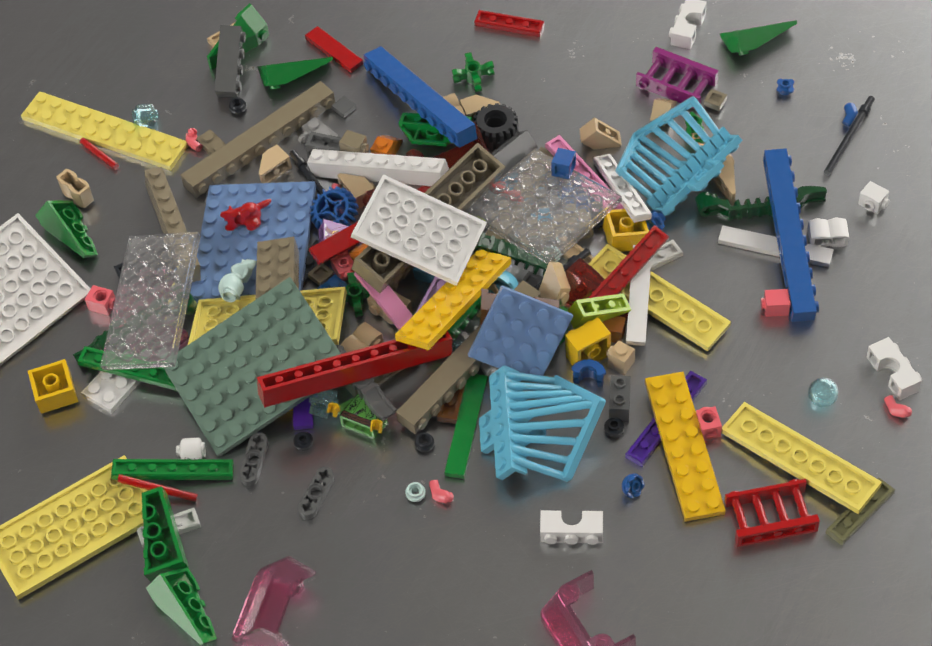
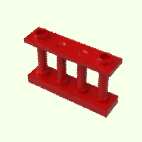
(771, 531)

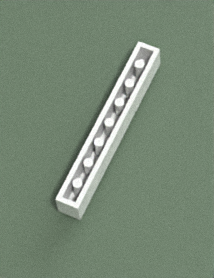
(405, 169)

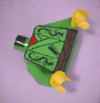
(357, 416)

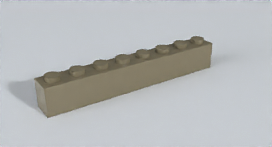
(166, 207)

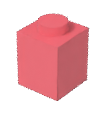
(776, 302)

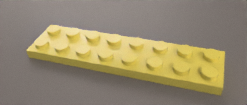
(670, 304)
(801, 457)

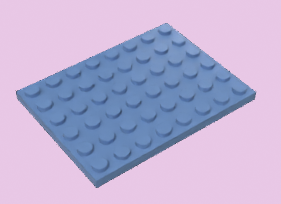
(282, 218)

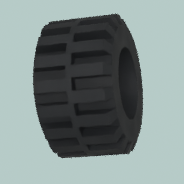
(499, 117)

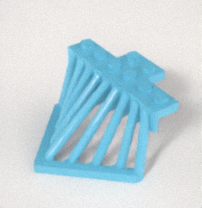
(691, 174)
(506, 423)

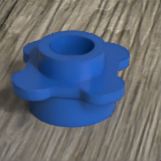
(785, 86)

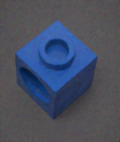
(563, 163)

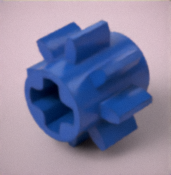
(656, 219)

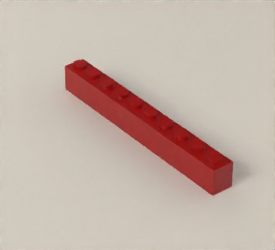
(346, 369)

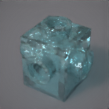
(320, 402)

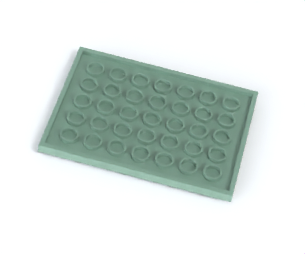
(222, 366)

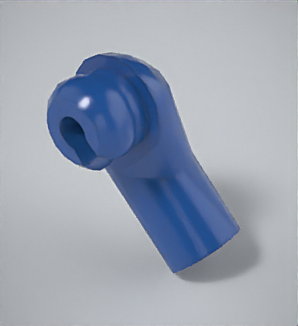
(851, 113)

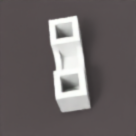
(684, 32)
(887, 355)
(588, 530)

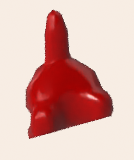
(248, 215)

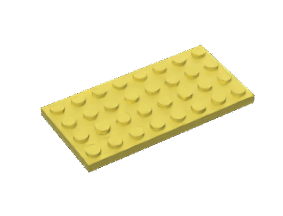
(326, 304)
(68, 530)

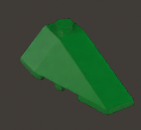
(254, 27)
(752, 38)
(283, 73)
(65, 223)
(178, 597)

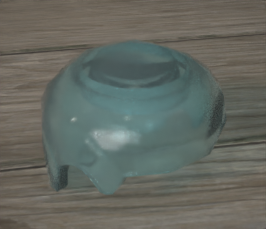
(823, 392)

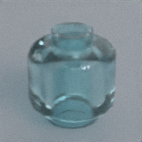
(145, 115)

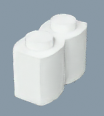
(828, 232)

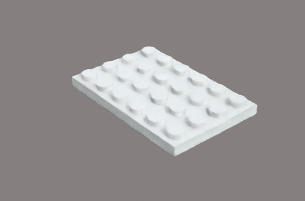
(419, 230)

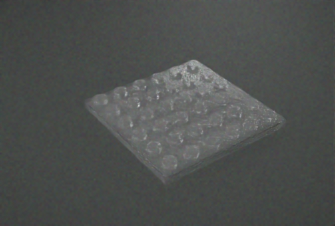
(543, 210)

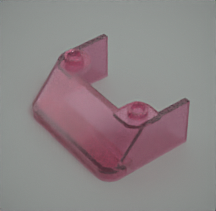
(268, 602)
(563, 622)

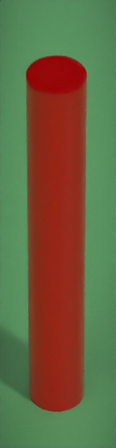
(99, 153)

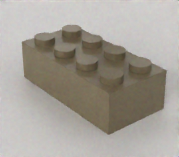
(275, 263)

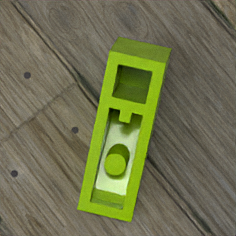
(601, 307)

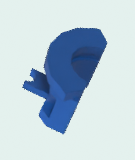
(587, 369)

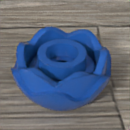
(632, 485)

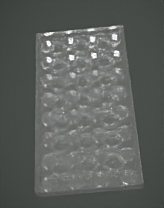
(151, 301)

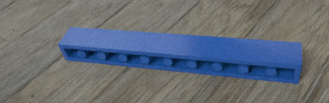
(420, 97)
(789, 235)

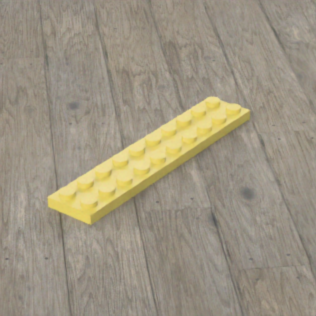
(105, 130)

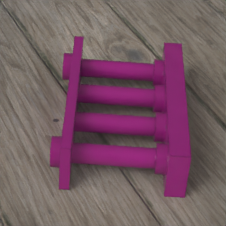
(681, 65)

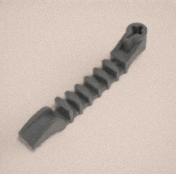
(372, 395)

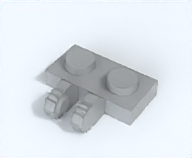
(317, 126)

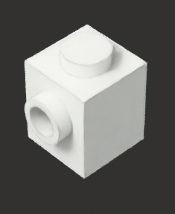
(874, 197)

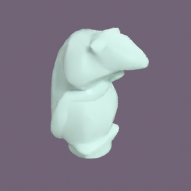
(231, 284)

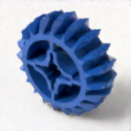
(344, 209)

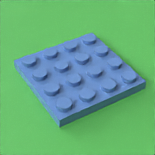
(520, 333)

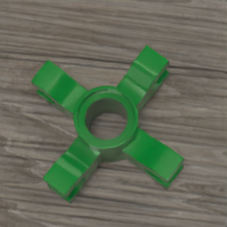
(473, 72)
(355, 294)

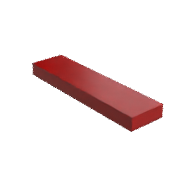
(509, 23)
(334, 49)

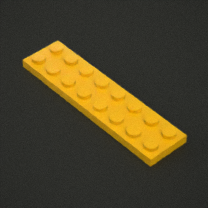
(452, 301)
(684, 447)

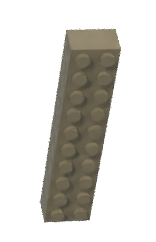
(457, 187)

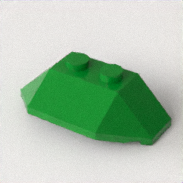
(420, 131)

